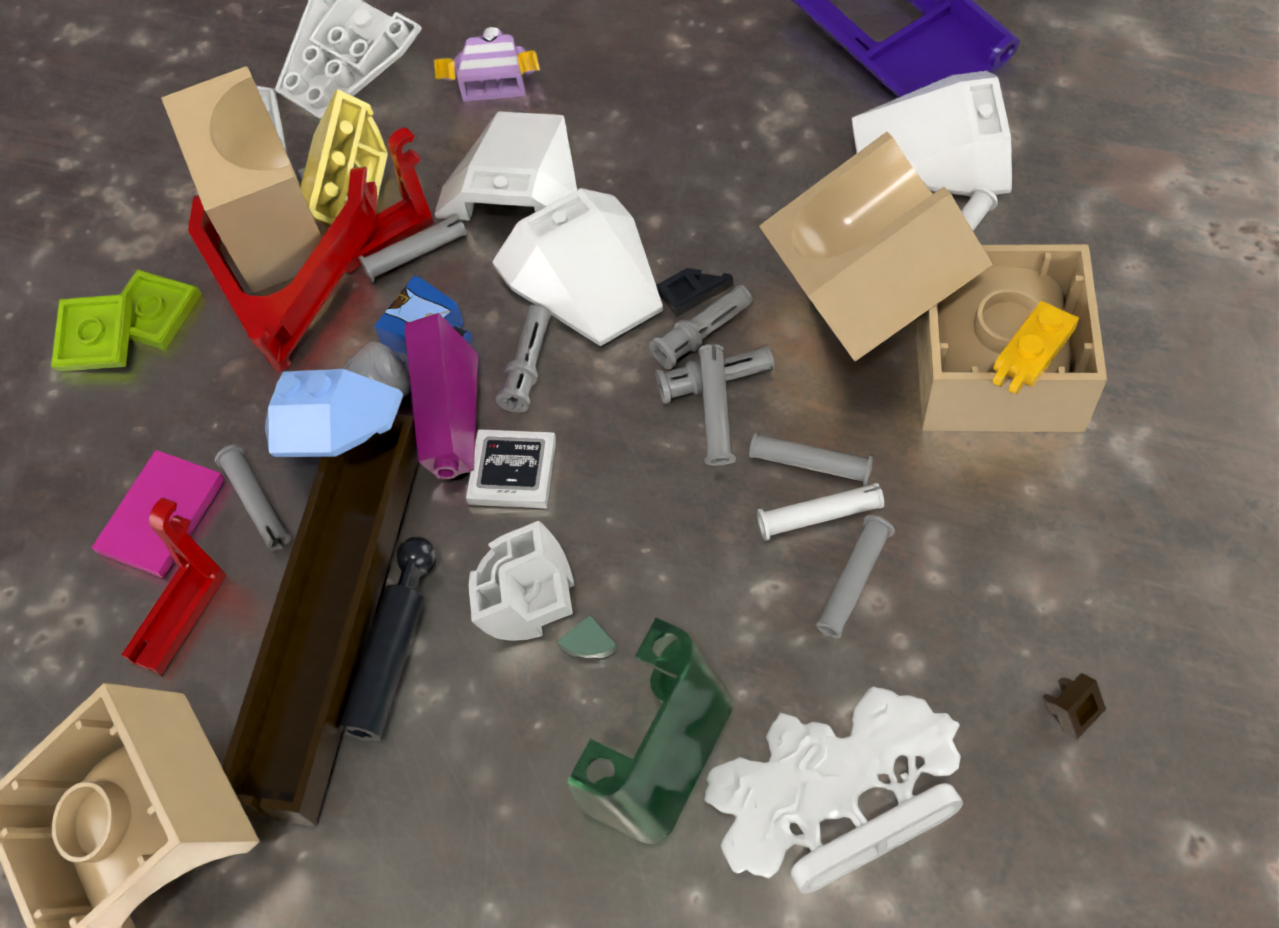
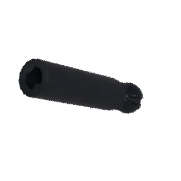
(387, 644)

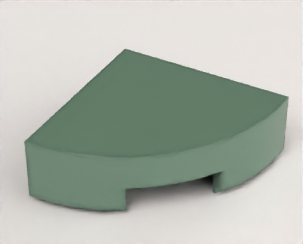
(587, 640)

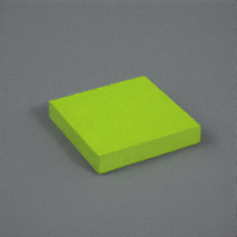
(158, 307)
(92, 332)

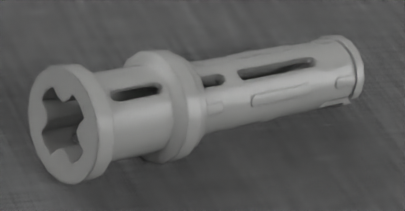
(535, 323)
(689, 334)
(689, 378)

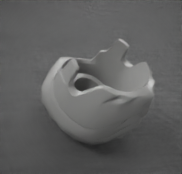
(382, 365)

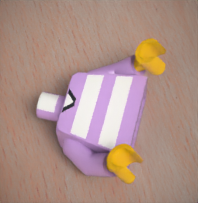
(489, 67)

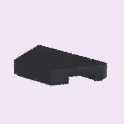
(691, 289)

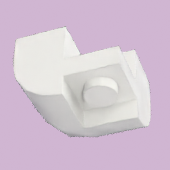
(521, 584)

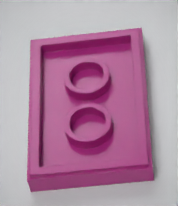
(128, 533)

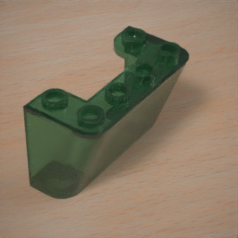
(655, 785)

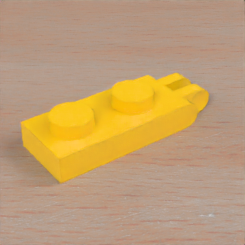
(1034, 347)

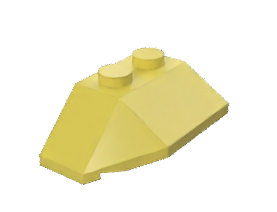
(342, 141)

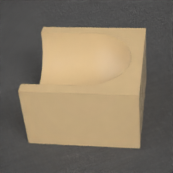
(244, 177)
(875, 246)
(976, 322)
(115, 810)

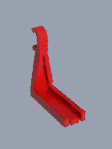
(405, 216)
(182, 599)

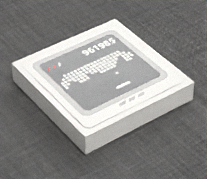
(512, 469)

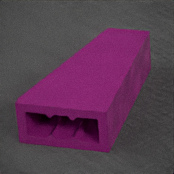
(443, 395)

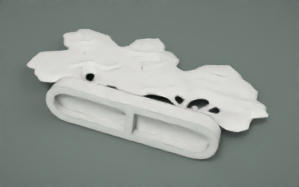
(822, 776)

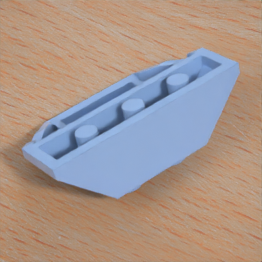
(327, 412)

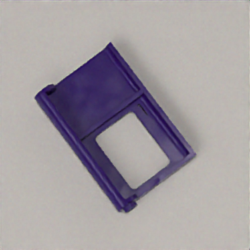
(944, 42)

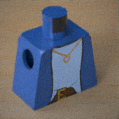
(415, 302)

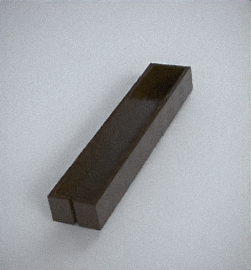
(320, 628)

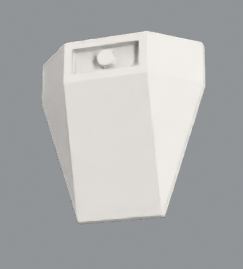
(341, 49)
(948, 132)
(513, 162)
(582, 265)

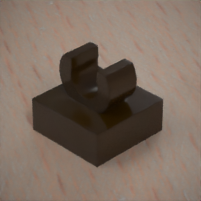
(1077, 704)

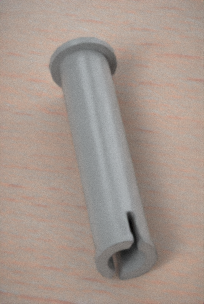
(412, 247)
(715, 406)
(812, 458)
(252, 496)
(854, 575)

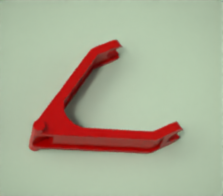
(281, 319)

